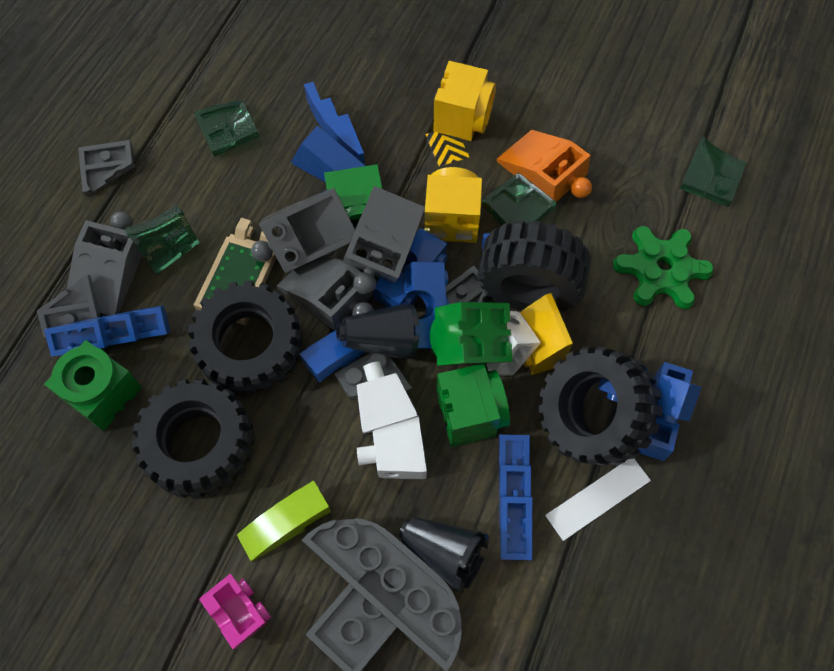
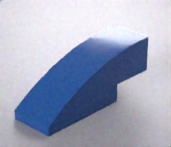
(328, 356)

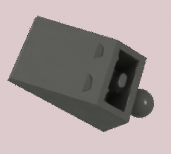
(308, 228)
(384, 235)
(110, 267)
(326, 290)

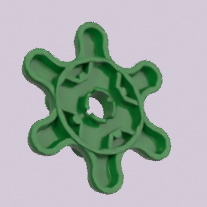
(658, 281)

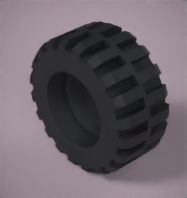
(533, 260)
(230, 306)
(635, 406)
(173, 409)

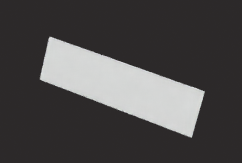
(597, 498)

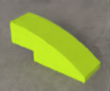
(283, 521)

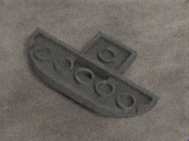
(384, 593)

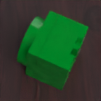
(354, 188)
(471, 334)
(92, 384)
(472, 404)

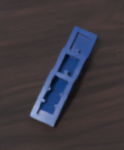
(335, 126)
(108, 330)
(515, 498)

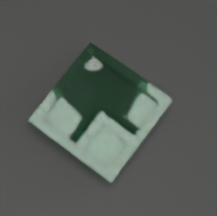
(226, 126)
(713, 174)
(518, 201)
(163, 238)

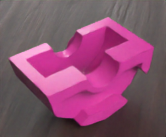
(234, 610)

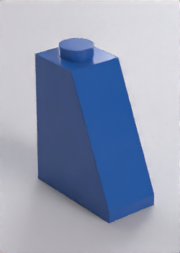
(323, 154)

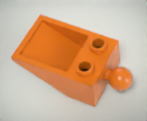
(550, 164)

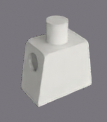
(523, 345)
(382, 399)
(396, 451)

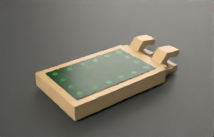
(236, 264)

